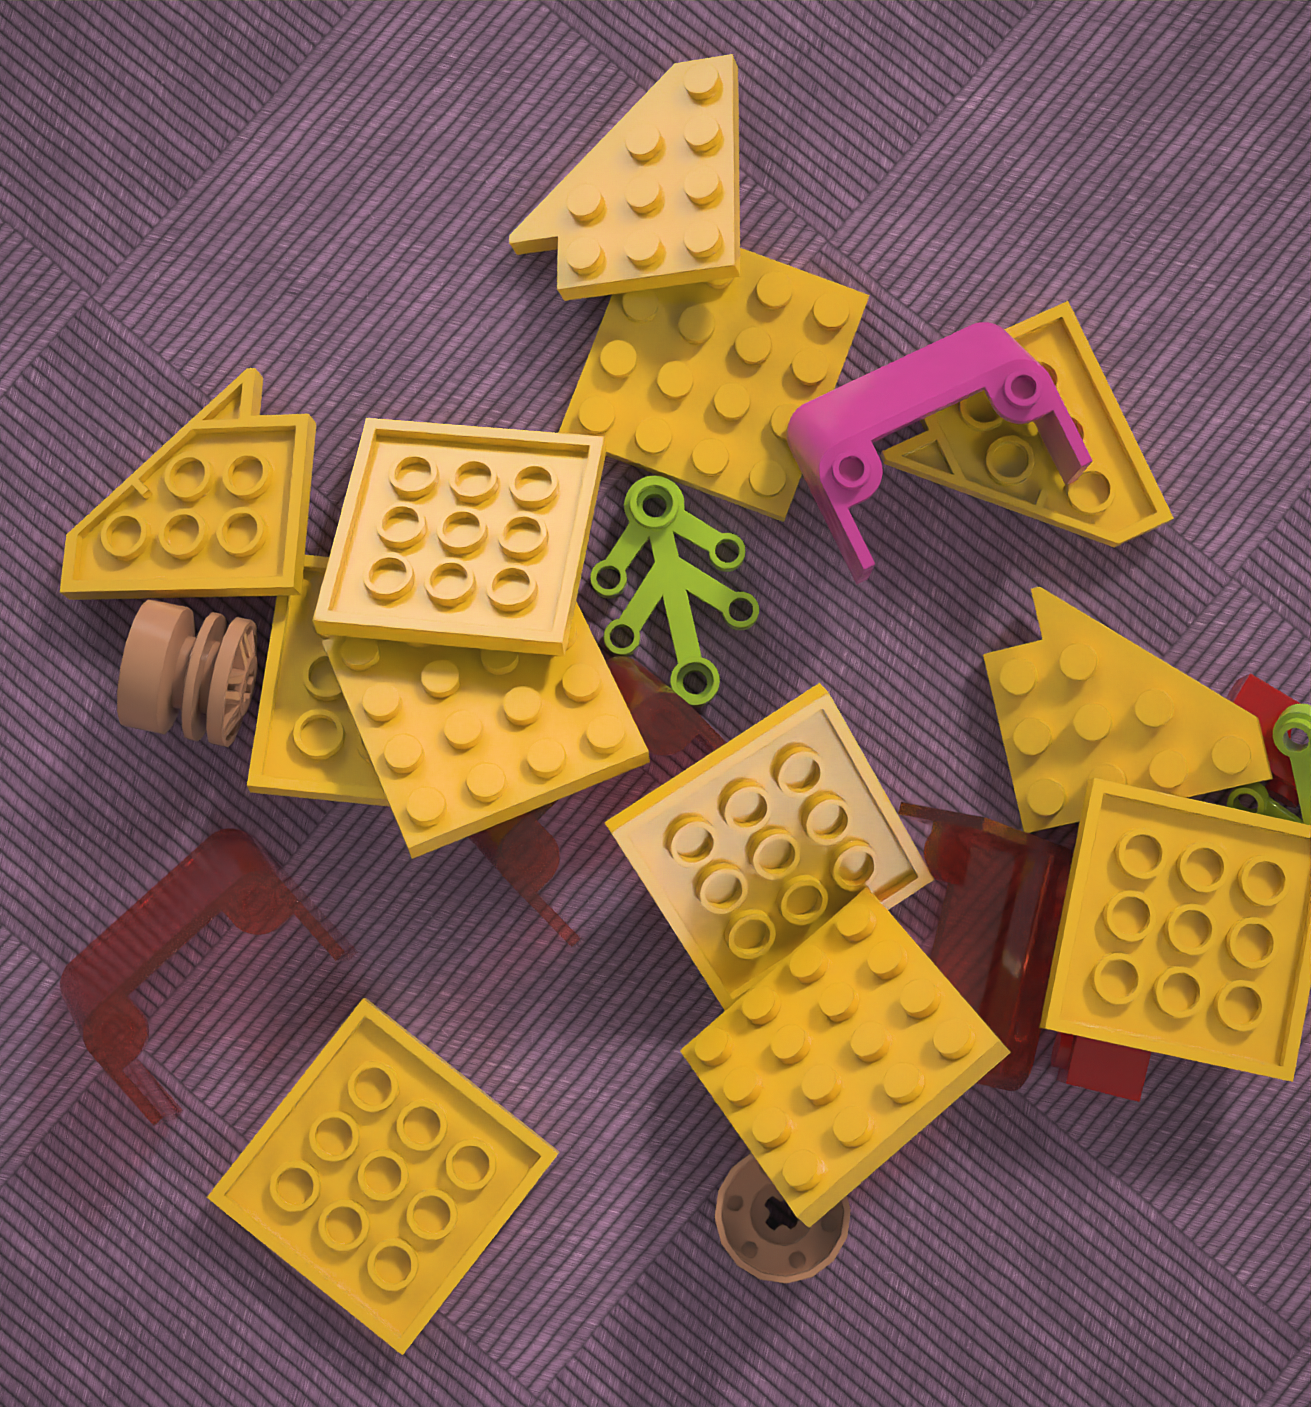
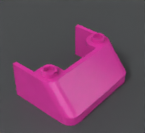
(837, 430)

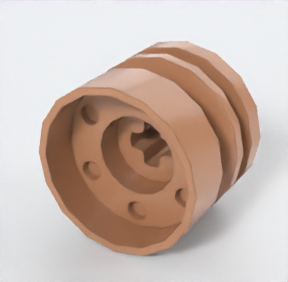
(175, 671)
(780, 1252)

